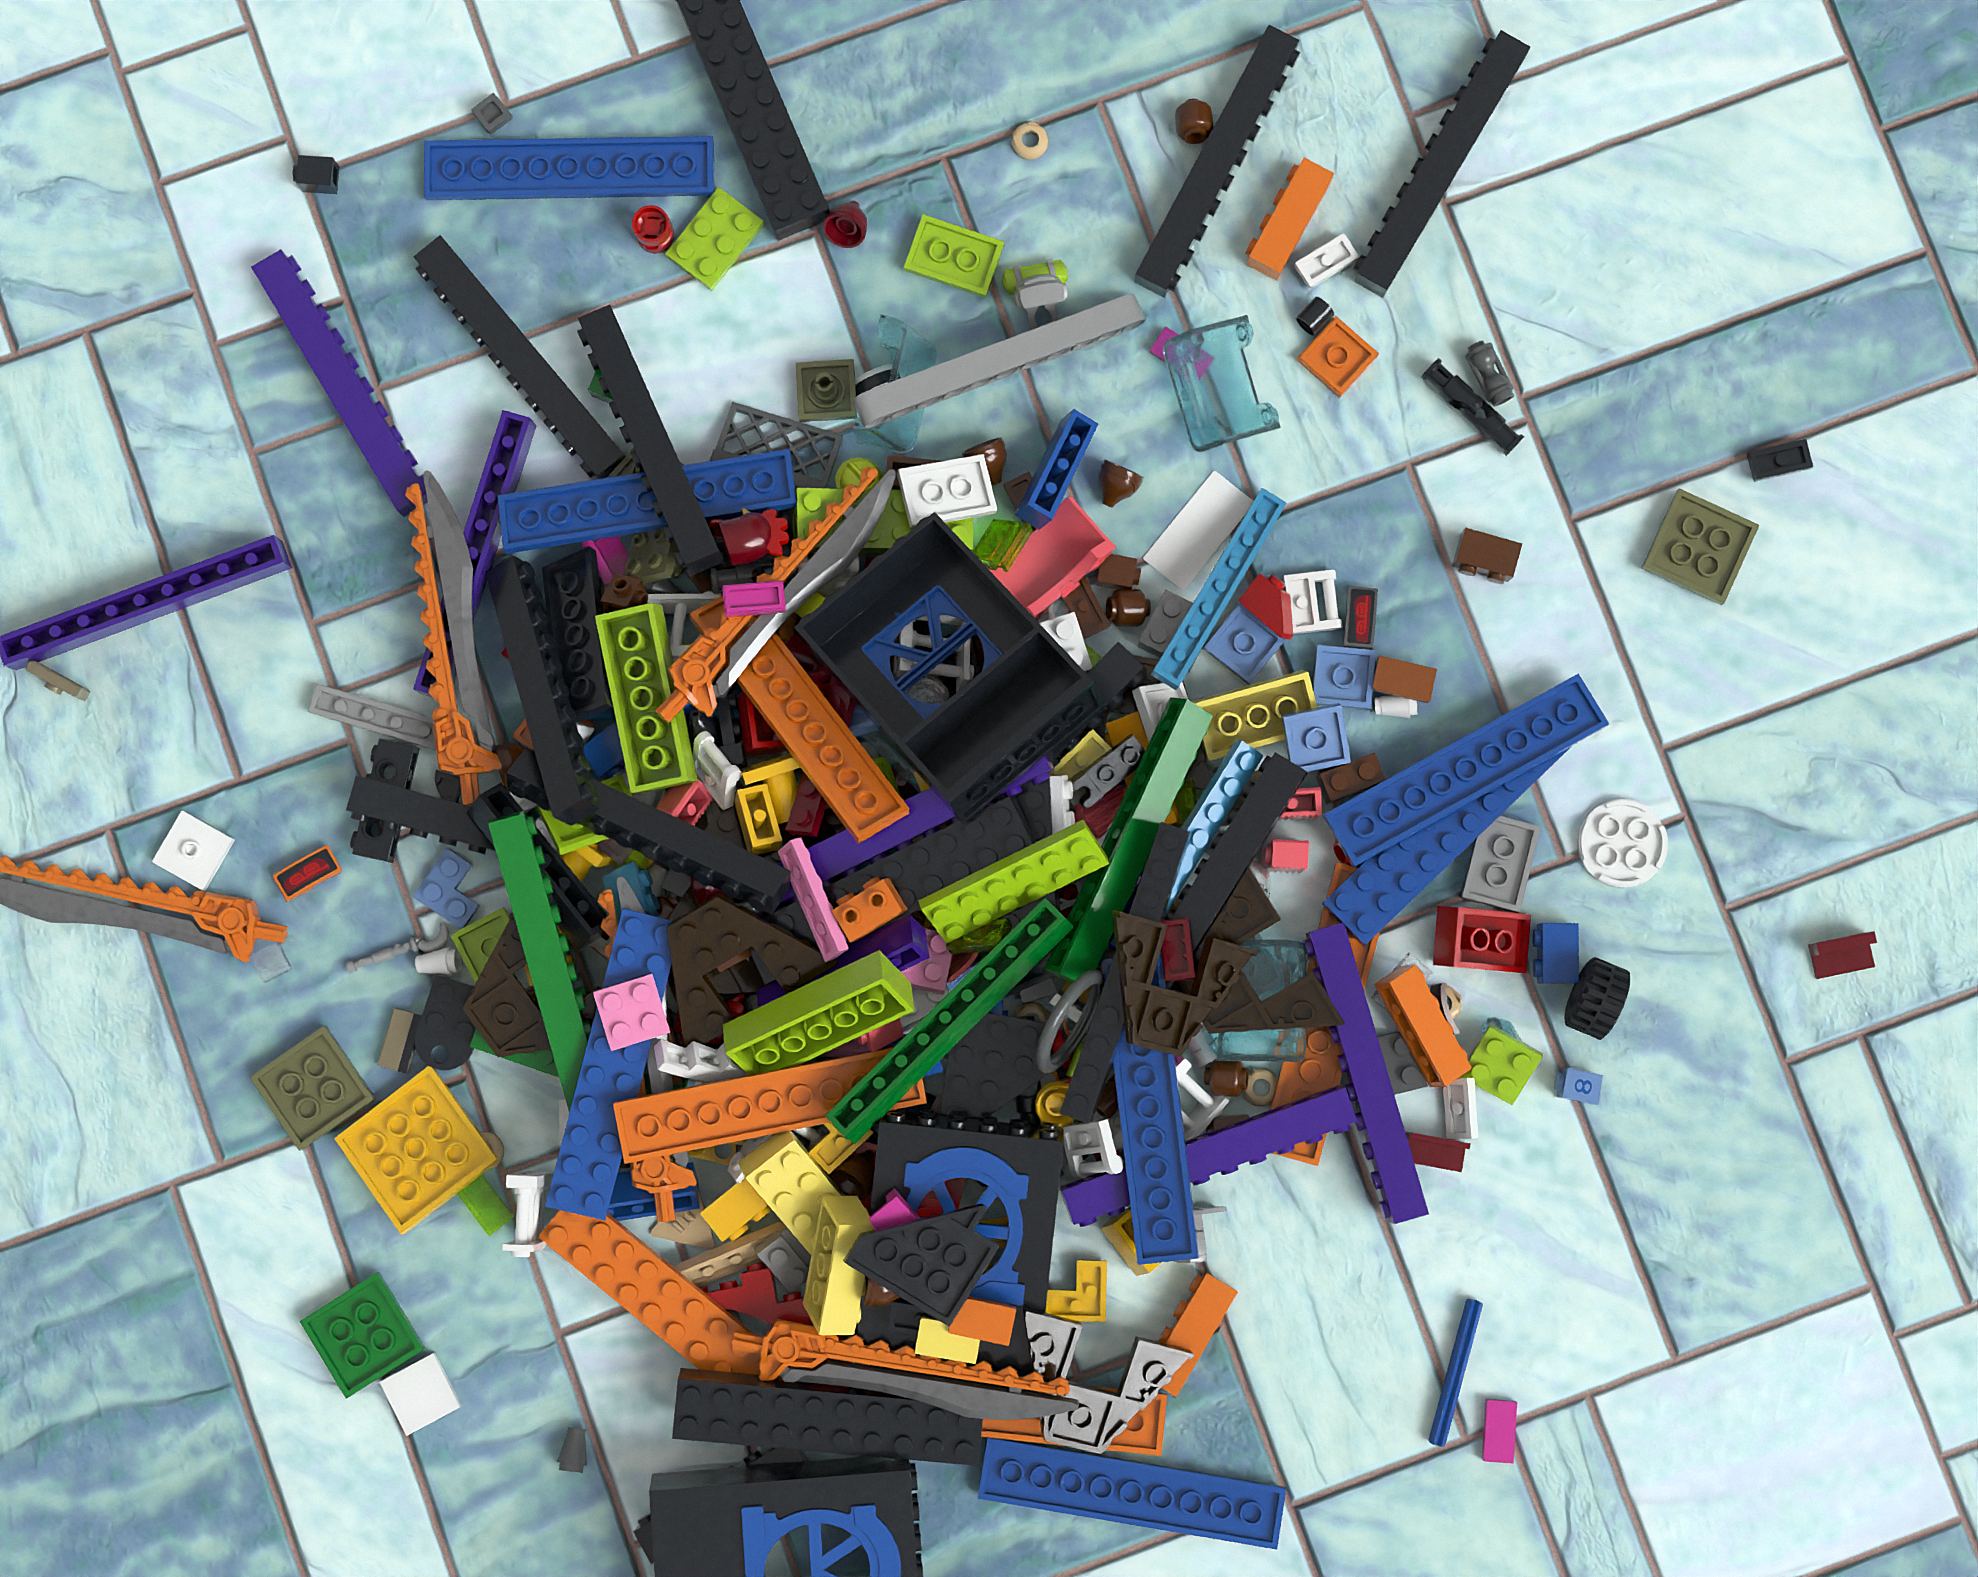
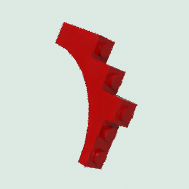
(760, 1299)

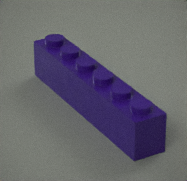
(901, 942)

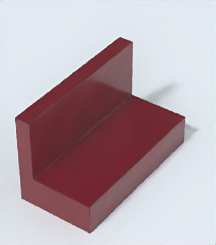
(1842, 955)
(1437, 1151)

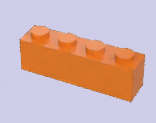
(1289, 219)
(1423, 1026)
(1196, 1323)

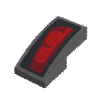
(1360, 617)

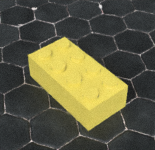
(1254, 712)
(790, 1183)
(833, 1286)

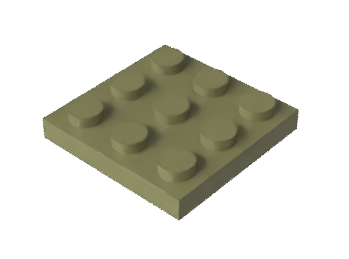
(1700, 546)
(312, 1088)

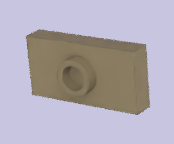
(56, 681)

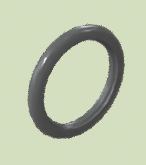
(1043, 1060)

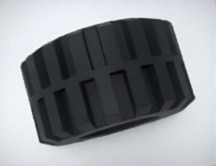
(1597, 998)

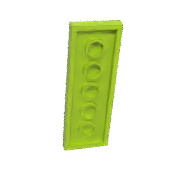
(1014, 881)

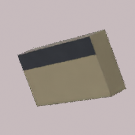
(400, 1041)

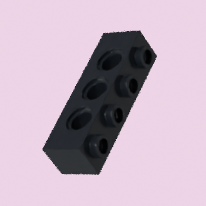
(405, 759)

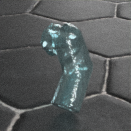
(1502, 1024)

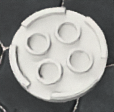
(1622, 843)

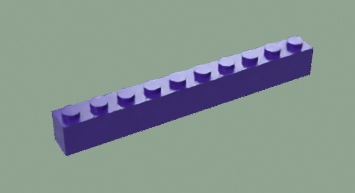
(340, 379)
(483, 524)
(144, 602)
(926, 813)
(1367, 1076)
(1223, 1150)

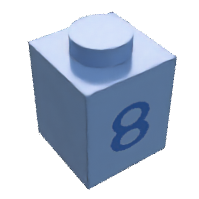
(1578, 1086)

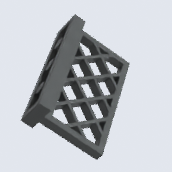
(801, 481)

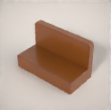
(1403, 679)

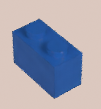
(1556, 953)

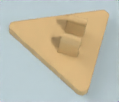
(687, 1229)

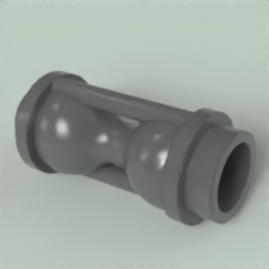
(1496, 386)

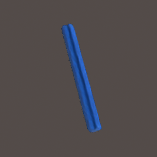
(1455, 1372)

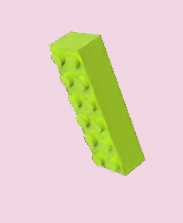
(891, 525)
(637, 666)
(819, 1016)

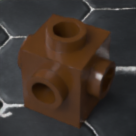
(623, 593)

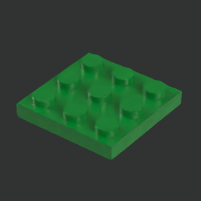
(362, 1335)

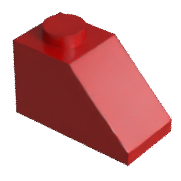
(1270, 604)

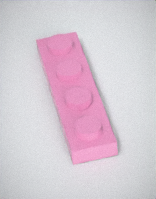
(813, 899)

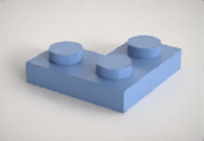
(440, 891)

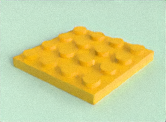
(416, 1149)

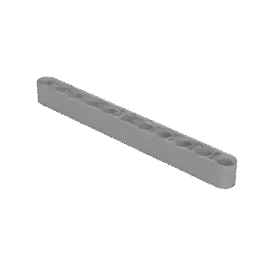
(998, 361)

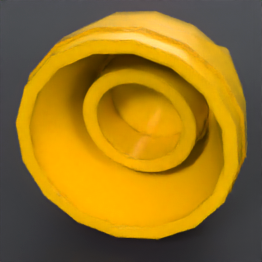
(1050, 1101)

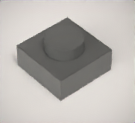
(492, 113)

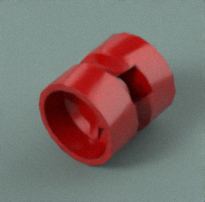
(653, 229)

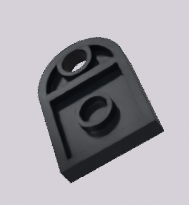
(445, 1024)

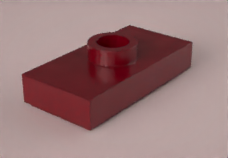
(1177, 951)

